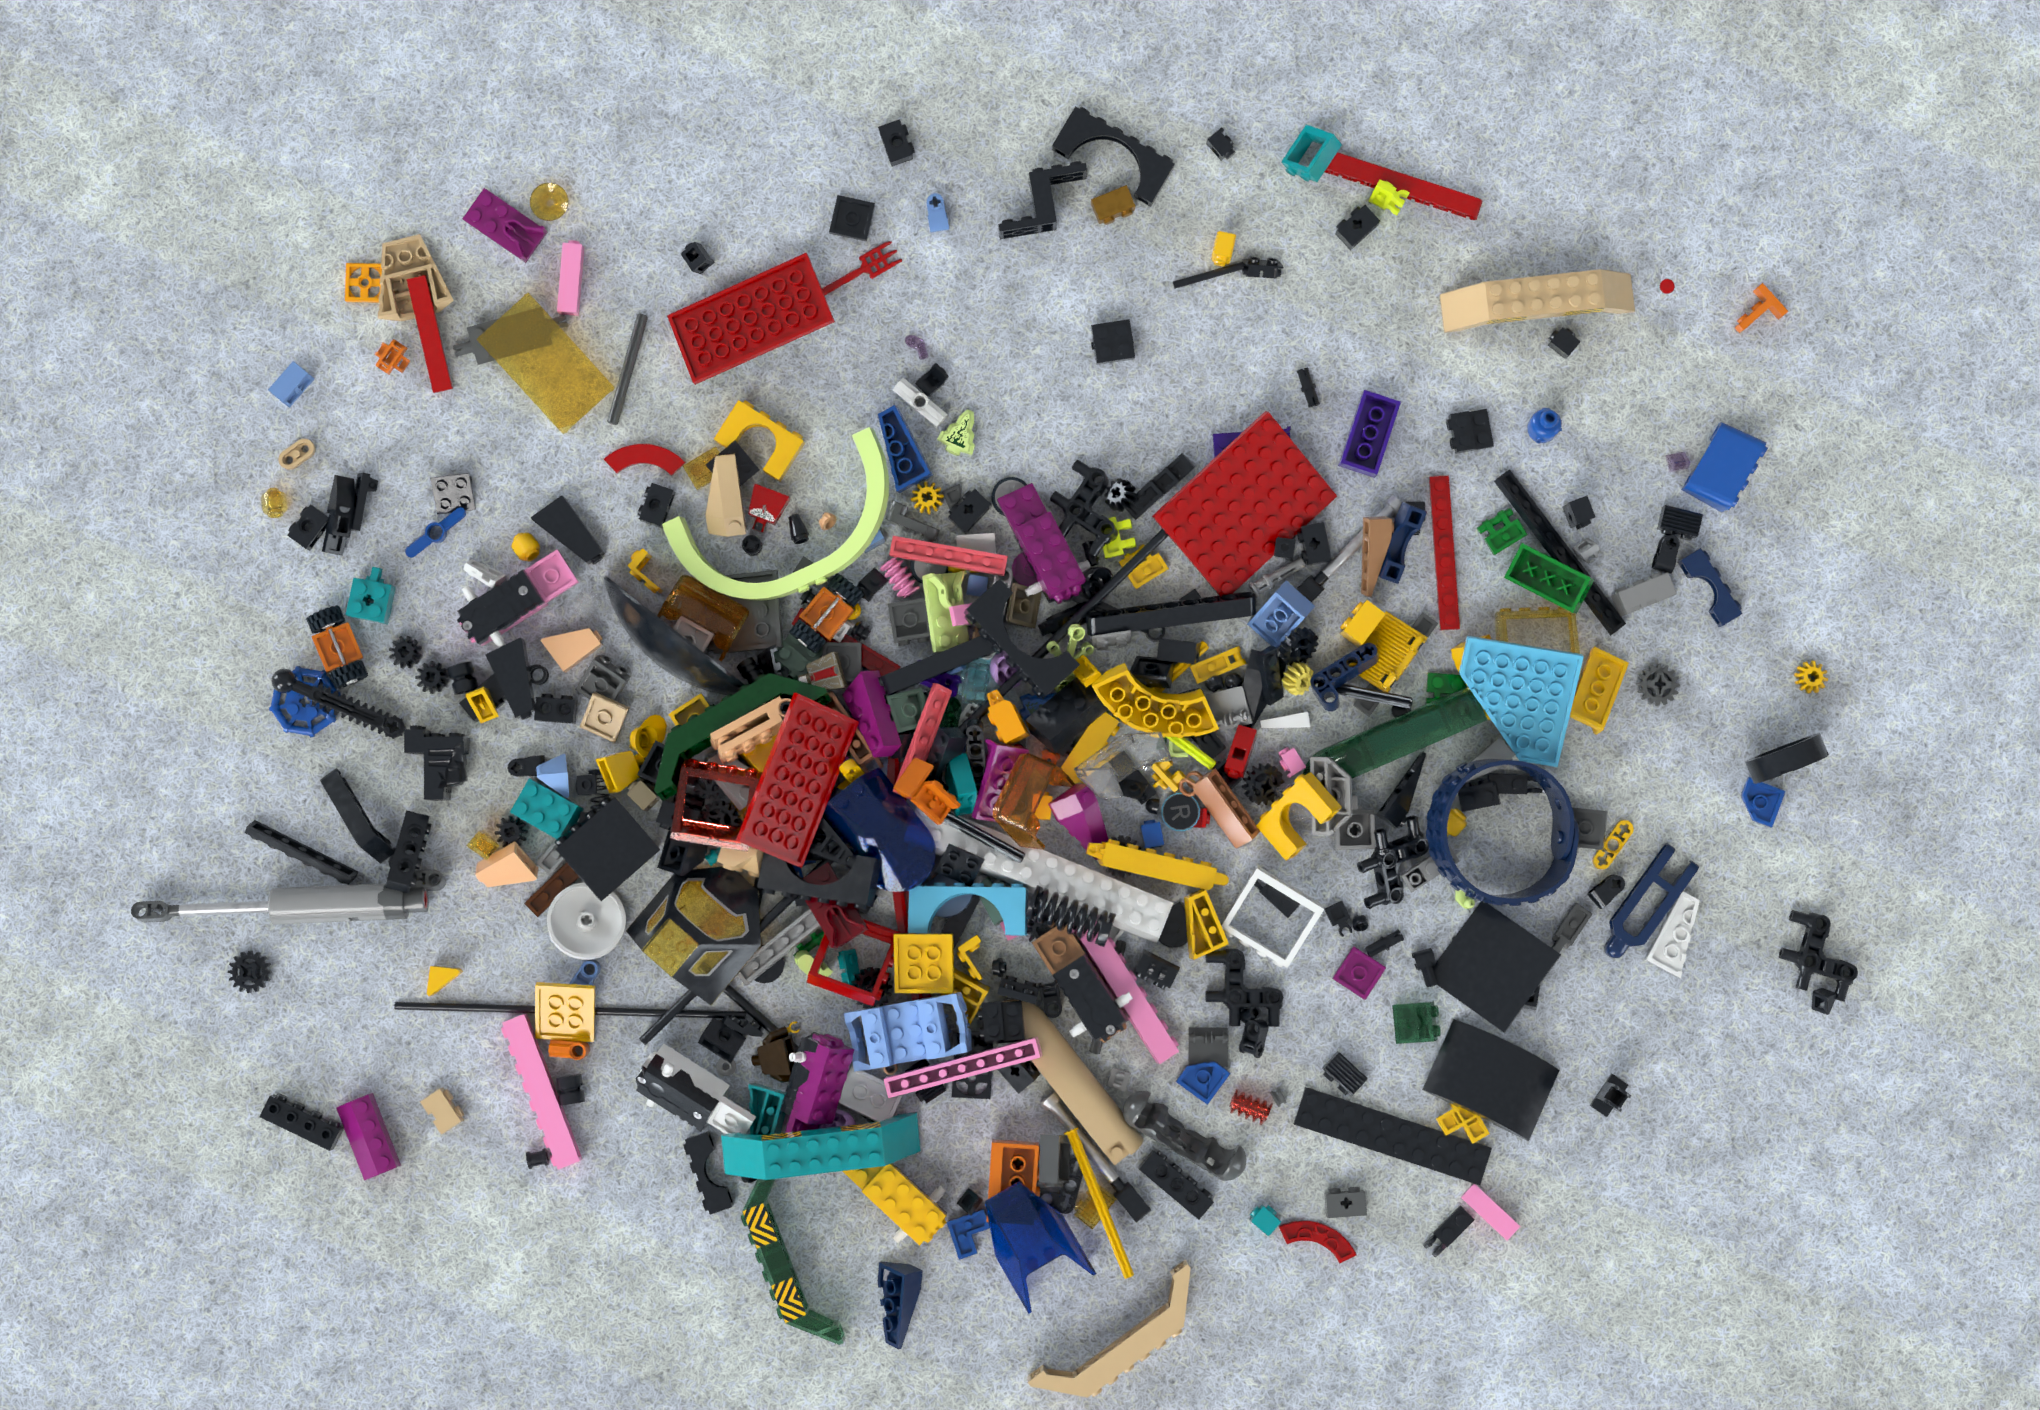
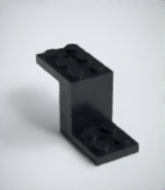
(1042, 200)

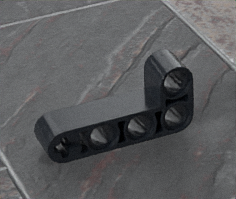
(976, 756)

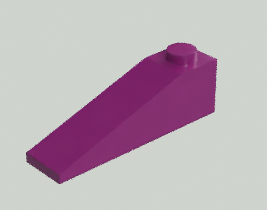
(1080, 815)

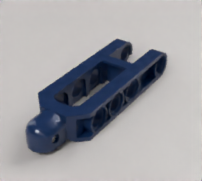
(1622, 940)

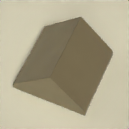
(1021, 608)

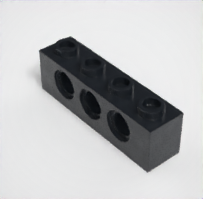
(412, 823)
(1197, 1207)

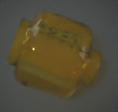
(274, 503)

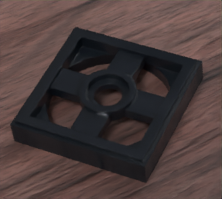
(986, 1094)

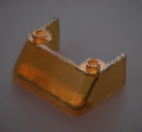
(707, 609)
(1022, 795)

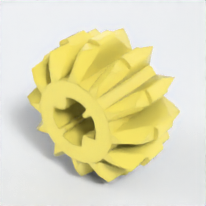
(1297, 678)

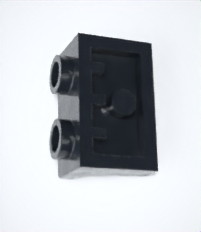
(1479, 796)

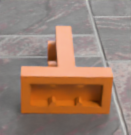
(1769, 302)

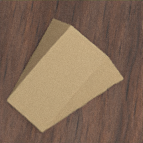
(402, 261)

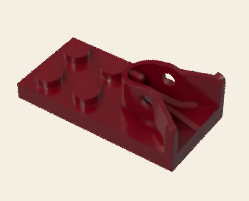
(837, 922)

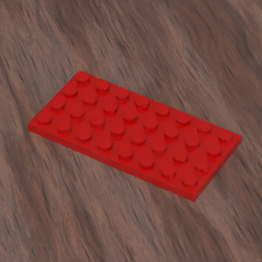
(750, 318)
(797, 780)

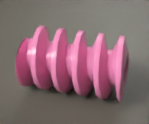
(899, 577)

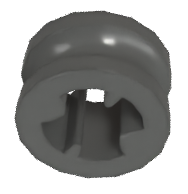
(1278, 1097)

